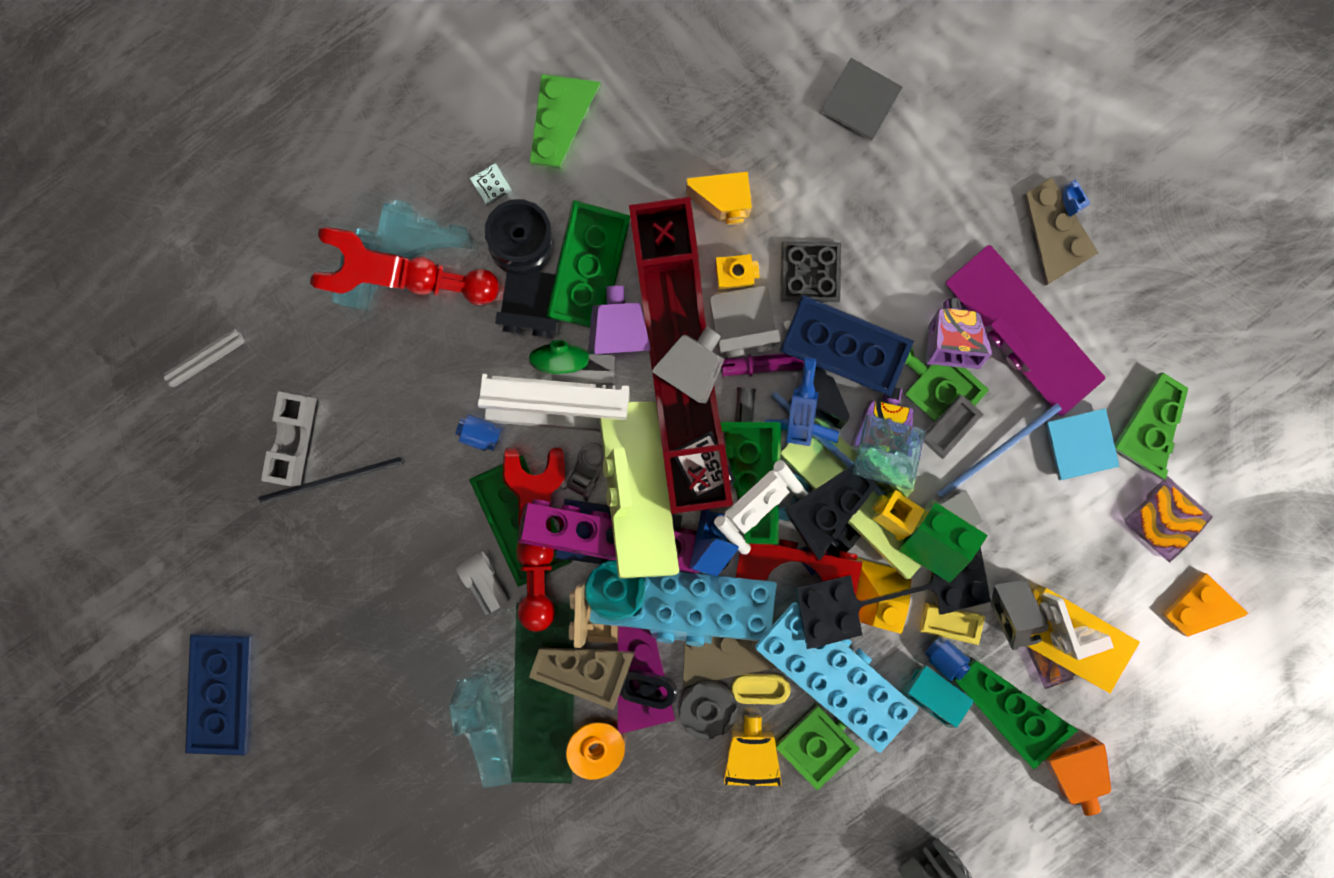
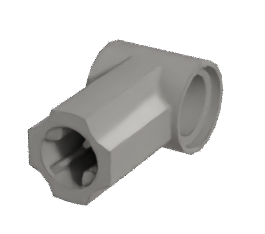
(479, 576)

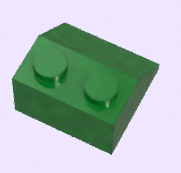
(943, 542)

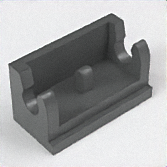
(1018, 613)

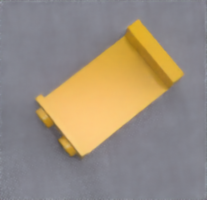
(1099, 669)

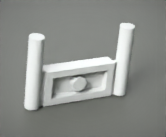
(757, 503)

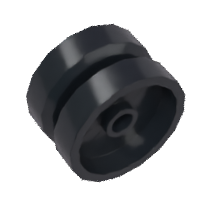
(519, 237)

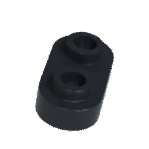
(649, 689)

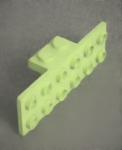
(819, 465)
(638, 493)

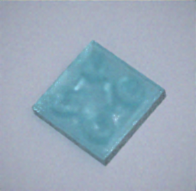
(889, 452)

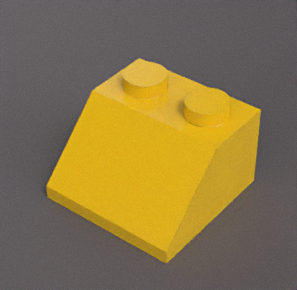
(722, 196)

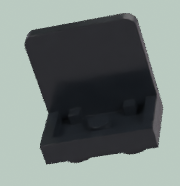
(526, 305)

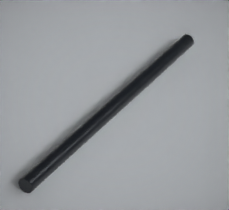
(330, 480)

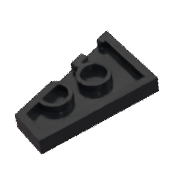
(828, 509)

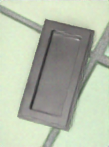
(951, 426)

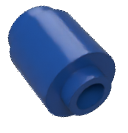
(478, 433)
(948, 659)

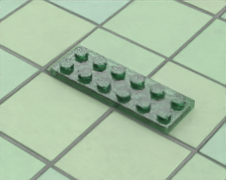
(541, 712)

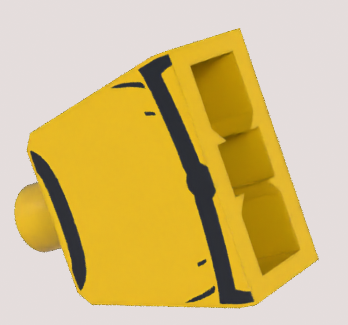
(752, 756)

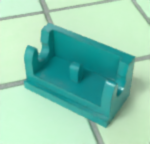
(937, 697)

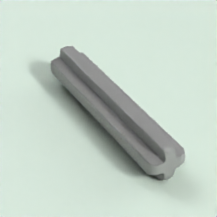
(203, 358)

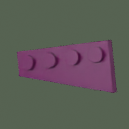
(646, 658)

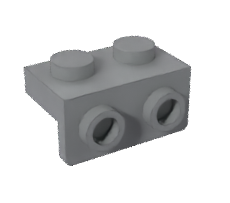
(598, 371)

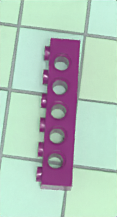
(534, 532)

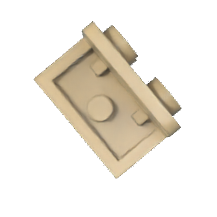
(582, 629)

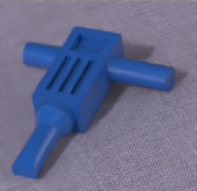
(803, 412)

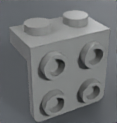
(744, 321)

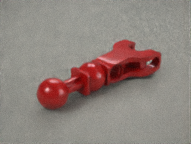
(395, 271)
(536, 609)

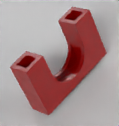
(766, 557)

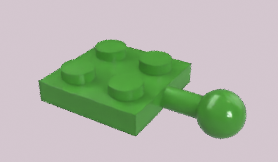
(940, 386)
(817, 747)

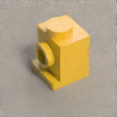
(728, 280)
(904, 517)

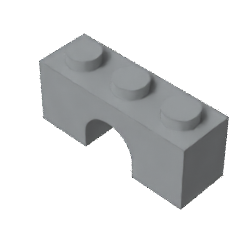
(294, 421)

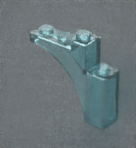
(401, 236)
(479, 716)

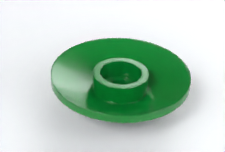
(559, 358)

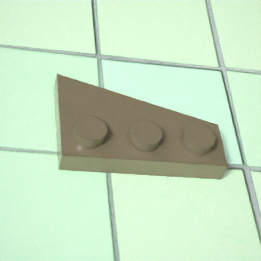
(1059, 237)
(584, 672)

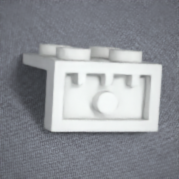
(1075, 642)

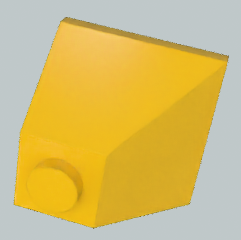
(878, 581)

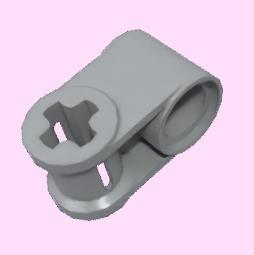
(584, 472)

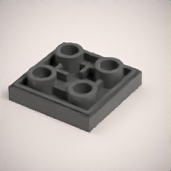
(861, 99)
(810, 271)

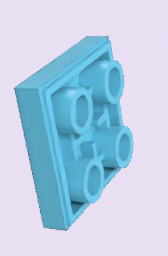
(1082, 444)

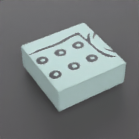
(491, 184)

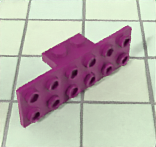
(1025, 330)

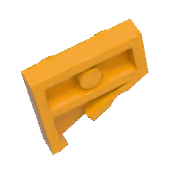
(1203, 607)

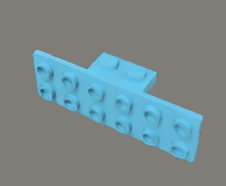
(700, 607)
(838, 680)

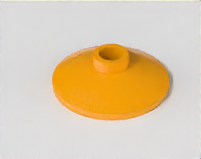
(600, 761)

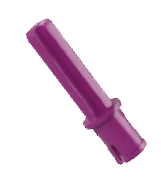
(760, 364)

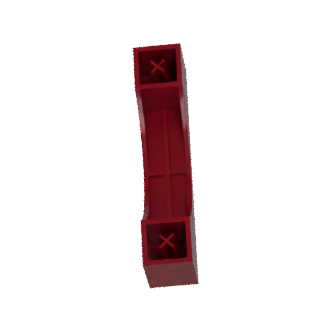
(674, 308)

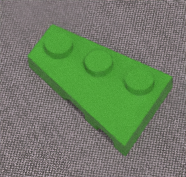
(559, 114)
(1152, 427)

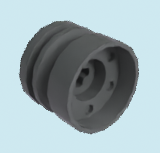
(943, 866)

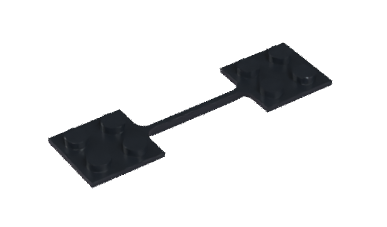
(832, 611)

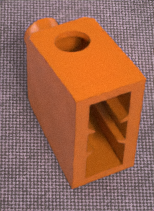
(1081, 774)

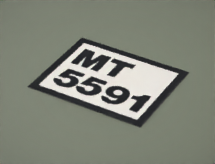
(697, 462)

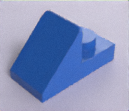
(711, 546)

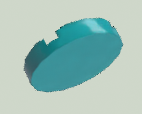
(614, 596)

